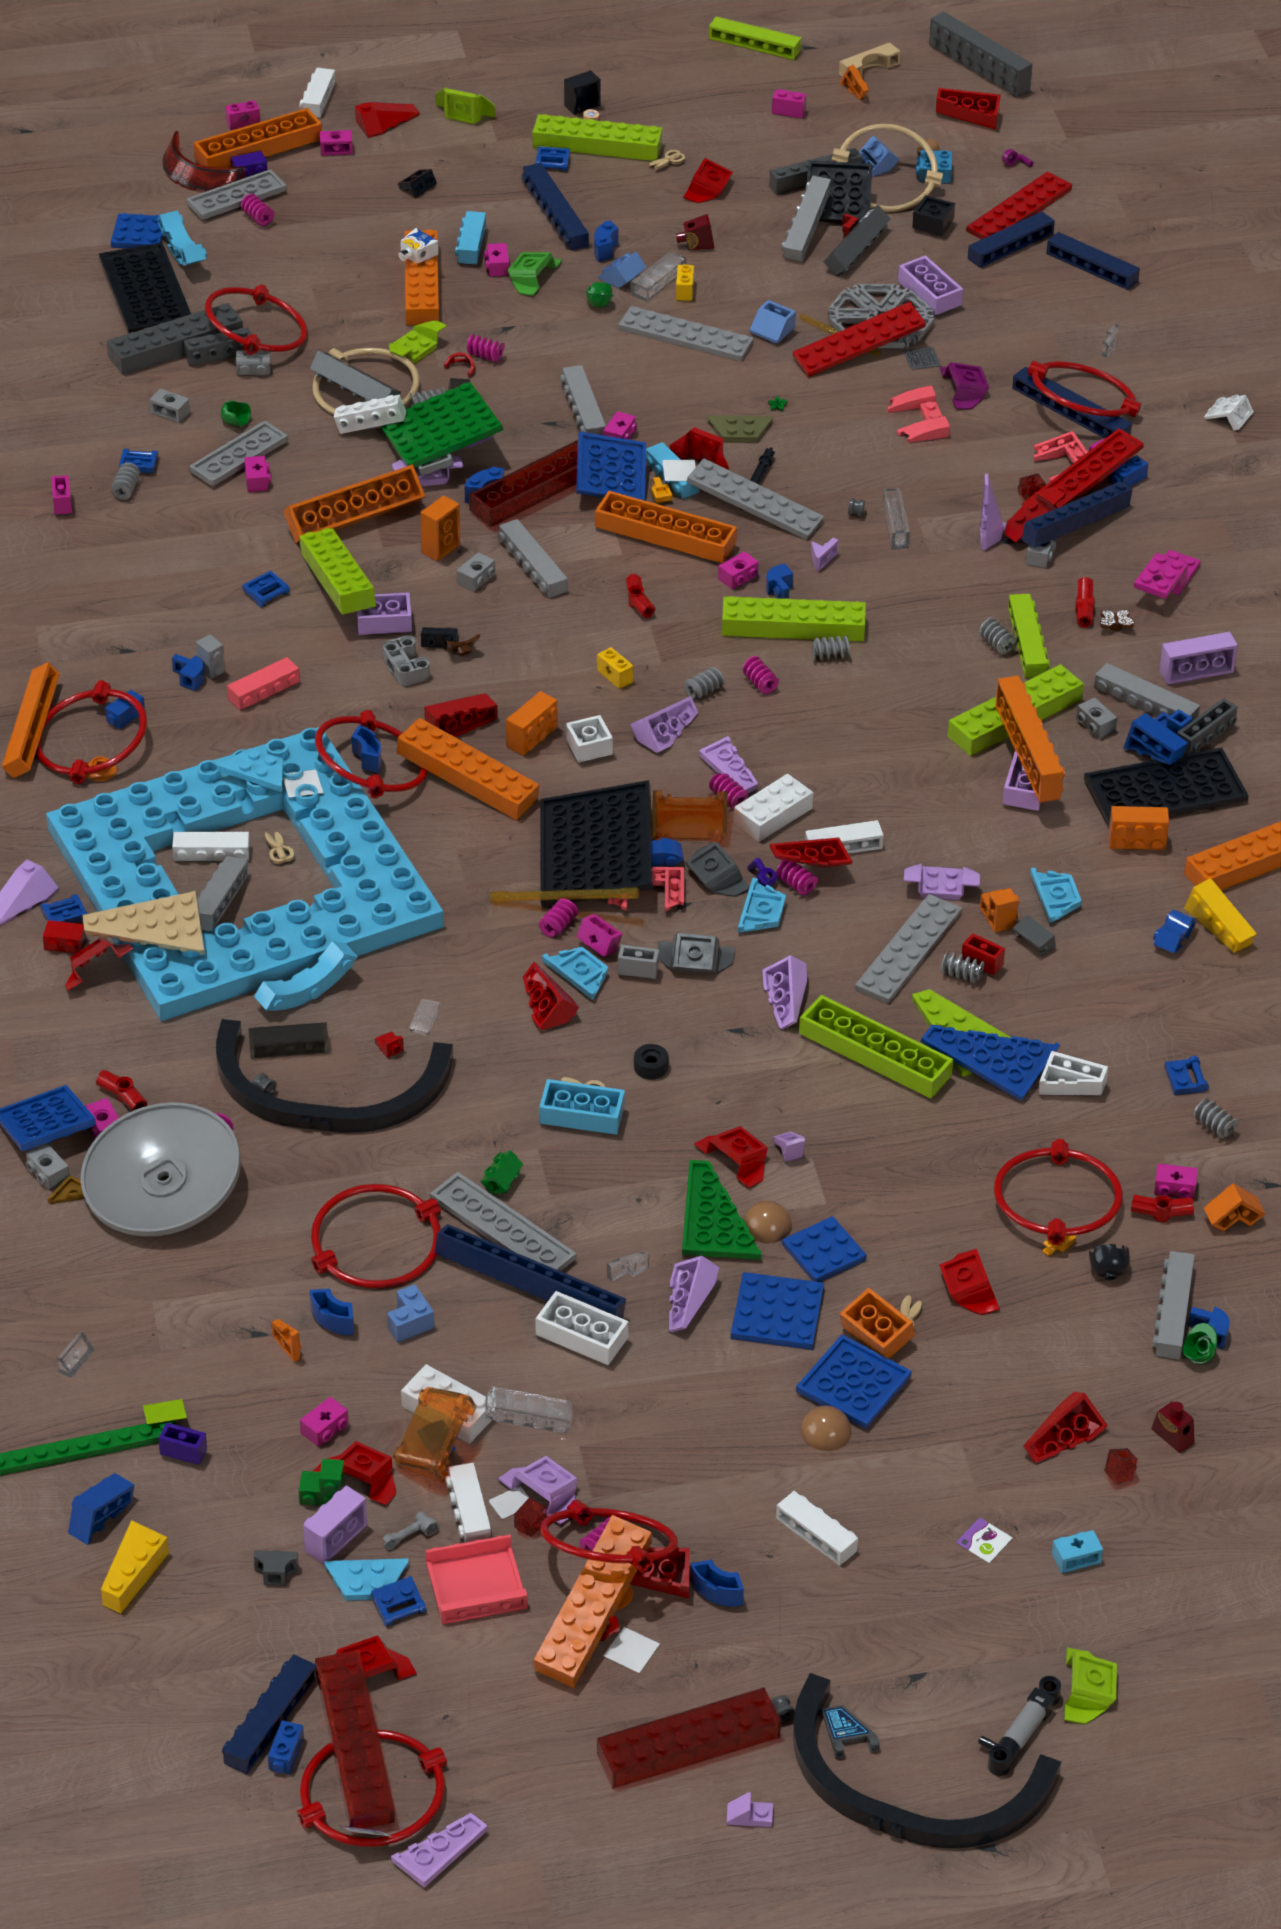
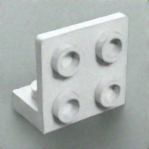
(1235, 408)

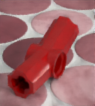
(637, 598)
(1084, 602)
(123, 1088)
(1162, 1206)

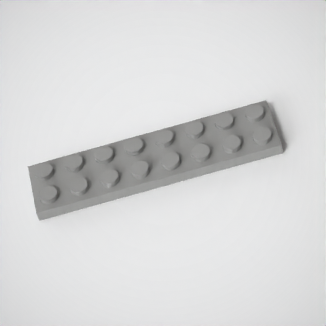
(686, 333)
(755, 499)
(908, 949)
(500, 1222)

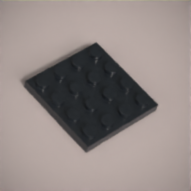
(849, 188)

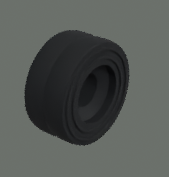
(651, 1070)

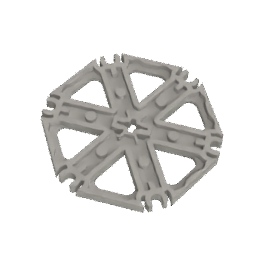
(870, 308)

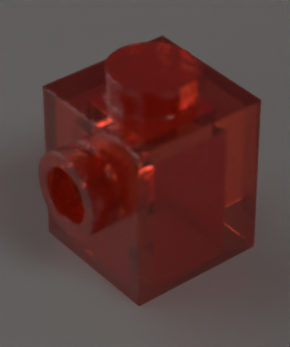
(1029, 485)
(1121, 1465)
(529, 1517)

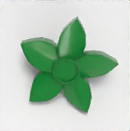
(778, 403)

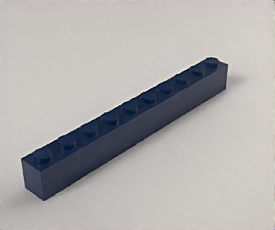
(521, 1271)

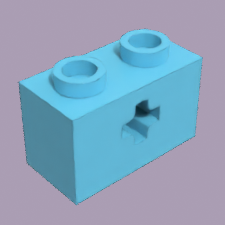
(1077, 1551)

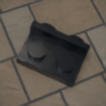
(418, 182)
(438, 636)

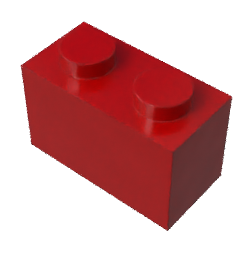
(64, 936)
(984, 950)

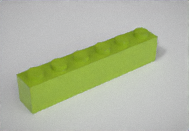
(754, 38)
(1028, 632)

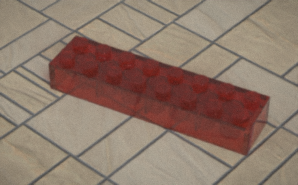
(526, 486)
(688, 1737)
(354, 1740)

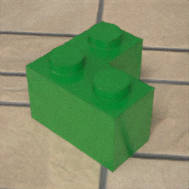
(320, 1487)

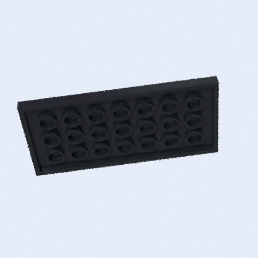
(144, 286)
(1185, 786)

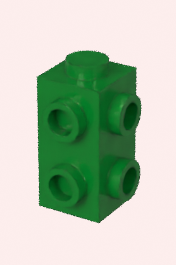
(501, 1172)

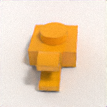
(660, 492)
(1050, 1249)

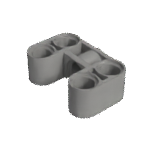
(397, 658)

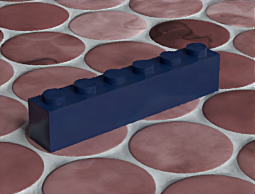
(1011, 239)
(1093, 260)
(265, 1718)

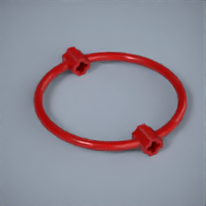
(260, 296)
(1129, 406)
(100, 695)
(374, 784)
(1056, 1228)
(327, 1260)
(635, 1556)
(314, 1814)

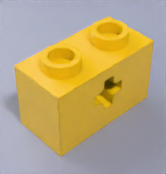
(684, 282)
(615, 667)

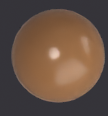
(768, 1221)
(826, 1428)

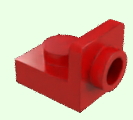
(848, 224)
(390, 1044)

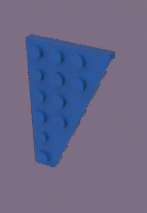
(1004, 1062)

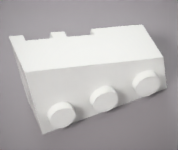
(1072, 1076)

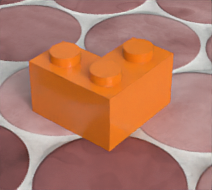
(1000, 909)
(1232, 1206)

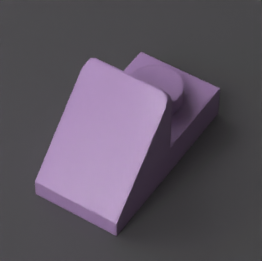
(823, 554)
(791, 1145)
(747, 1813)

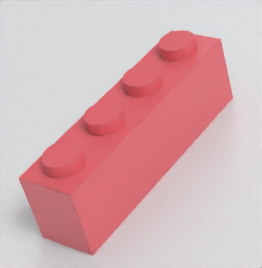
(263, 683)

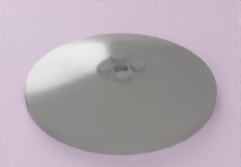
(153, 1142)

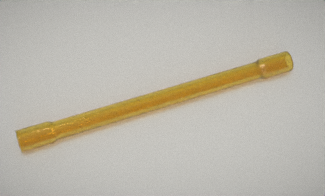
(506, 896)

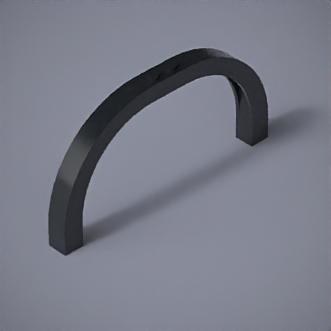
(328, 1117)
(900, 1822)

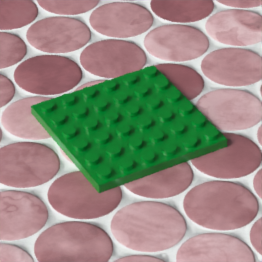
(442, 425)

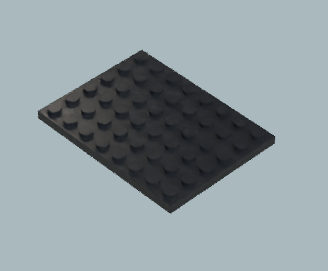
(597, 840)

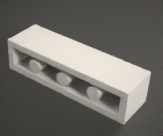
(318, 91)
(855, 837)
(210, 846)
(468, 1502)
(817, 1528)

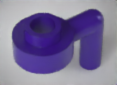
(761, 876)

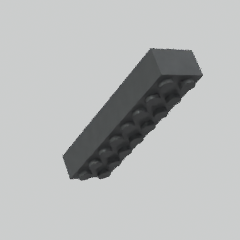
(980, 54)
(167, 339)

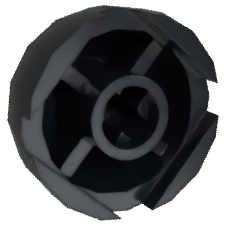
(1109, 1261)

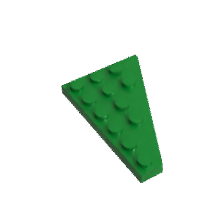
(712, 1220)

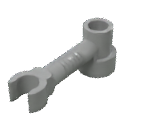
(423, 1522)

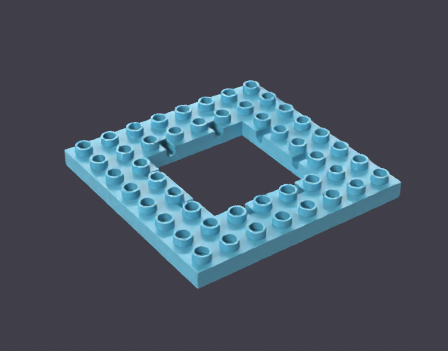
(375, 885)

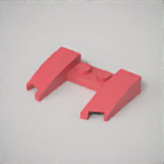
(934, 424)
(1060, 446)
(669, 877)

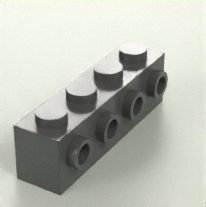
(213, 347)
(1208, 725)

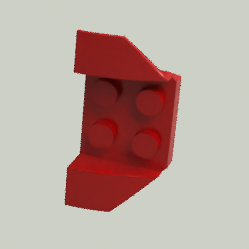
(707, 182)
(699, 446)
(1041, 503)
(96, 948)
(742, 1149)
(969, 1283)
(369, 1467)
(378, 1658)

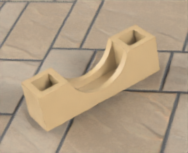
(882, 56)

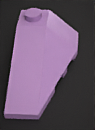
(991, 517)
(663, 726)
(24, 889)
(785, 986)
(691, 1285)

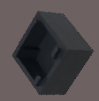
(582, 92)
(933, 215)

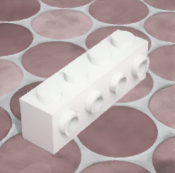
(369, 414)

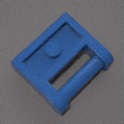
(549, 156)
(143, 460)
(263, 584)
(66, 910)
(1180, 1079)
(395, 1595)

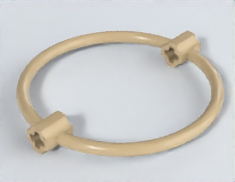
(932, 179)
(364, 351)

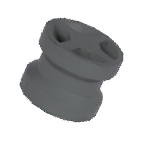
(856, 507)
(264, 1084)
(783, 1708)

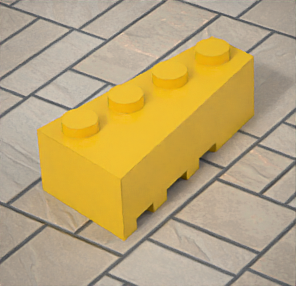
(1219, 916)
(133, 1565)

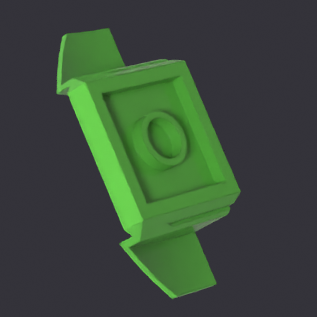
(527, 267)

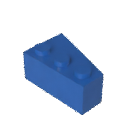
(1155, 740)
(97, 1505)

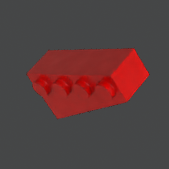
(969, 106)
(462, 714)
(667, 1574)

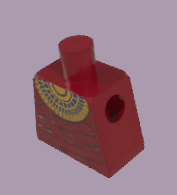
(697, 234)
(1175, 1426)

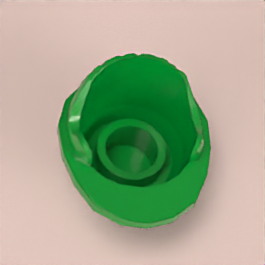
(599, 294)
(1200, 1343)

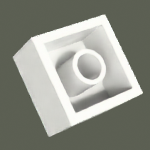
(589, 738)

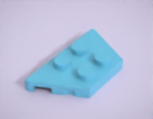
(255, 768)
(1056, 893)
(762, 908)
(579, 969)
(360, 1577)

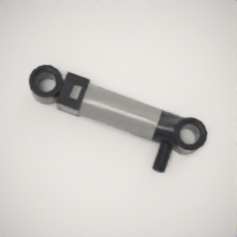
(1038, 1708)

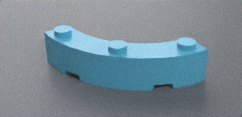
(180, 244)
(309, 982)

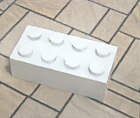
(773, 807)
(582, 1328)
(433, 1378)

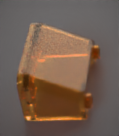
(689, 817)
(433, 1432)

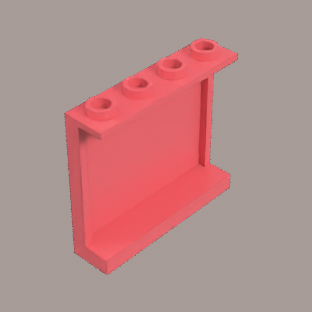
(475, 1579)

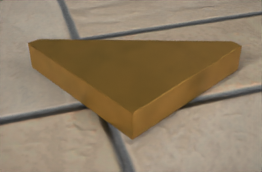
(68, 1190)

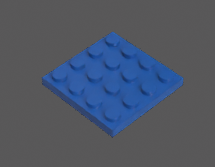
(610, 465)
(45, 1118)
(777, 1310)
(854, 1381)

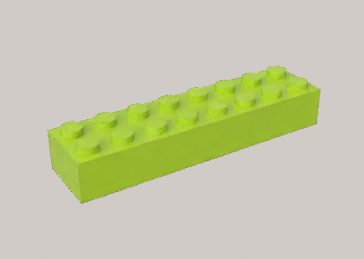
(598, 137)
(337, 571)
(793, 618)
(983, 726)
(876, 1046)

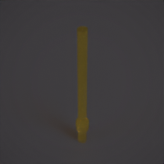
(830, 330)

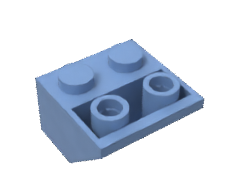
(879, 155)
(623, 270)
(773, 322)

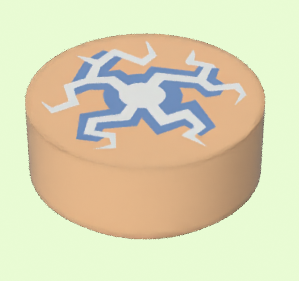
(591, 114)

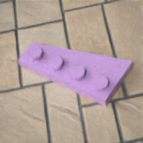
(724, 759)
(435, 1854)

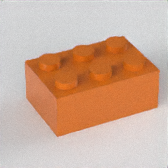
(440, 528)
(532, 723)
(1138, 828)
(877, 1324)

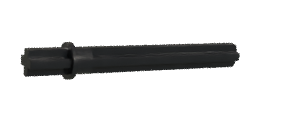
(764, 462)

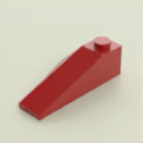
(377, 117)
(817, 852)
(547, 999)
(1067, 1426)

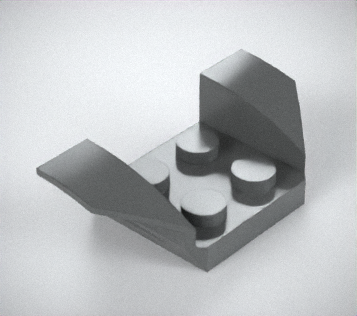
(717, 871)
(695, 953)

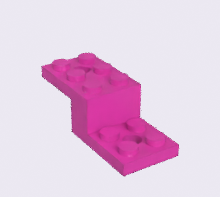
(1167, 574)

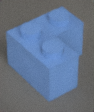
(412, 1315)

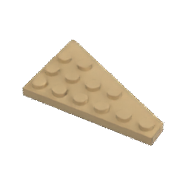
(164, 922)

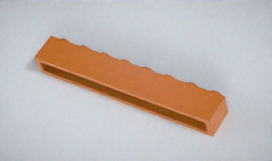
(30, 720)

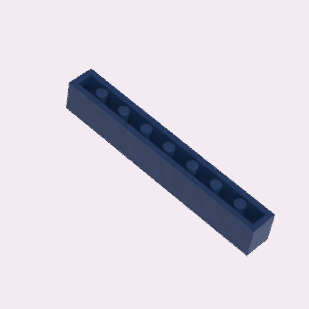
(555, 206)
(1099, 425)
(1077, 514)

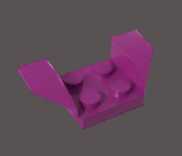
(970, 384)

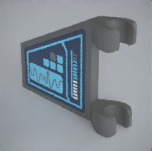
(845, 1728)

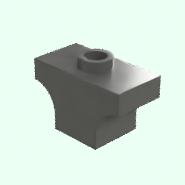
(275, 1565)

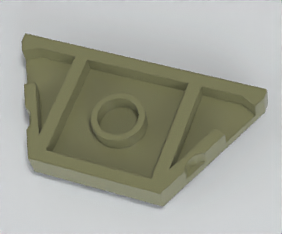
(740, 428)

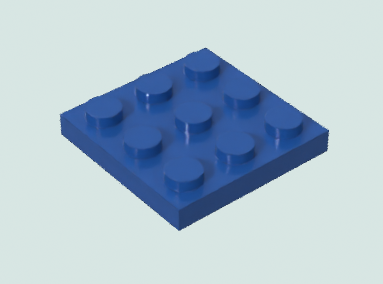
(135, 231)
(824, 1249)

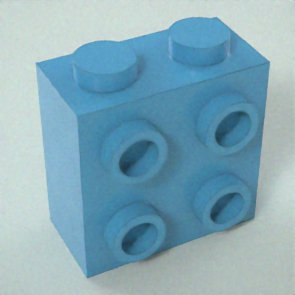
(944, 164)

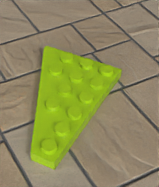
(944, 1013)

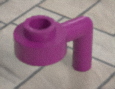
(1010, 157)

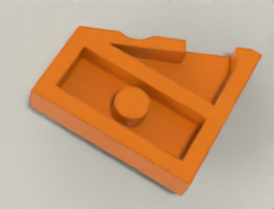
(855, 82)
(287, 1338)

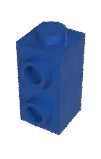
(1131, 471)
(122, 712)
(285, 1747)

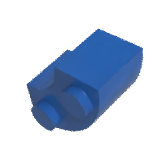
(604, 240)
(482, 479)
(367, 748)
(666, 852)
(1175, 929)
(331, 1312)
(717, 1585)

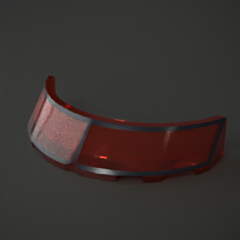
(196, 176)

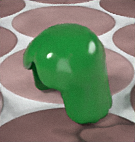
(236, 413)

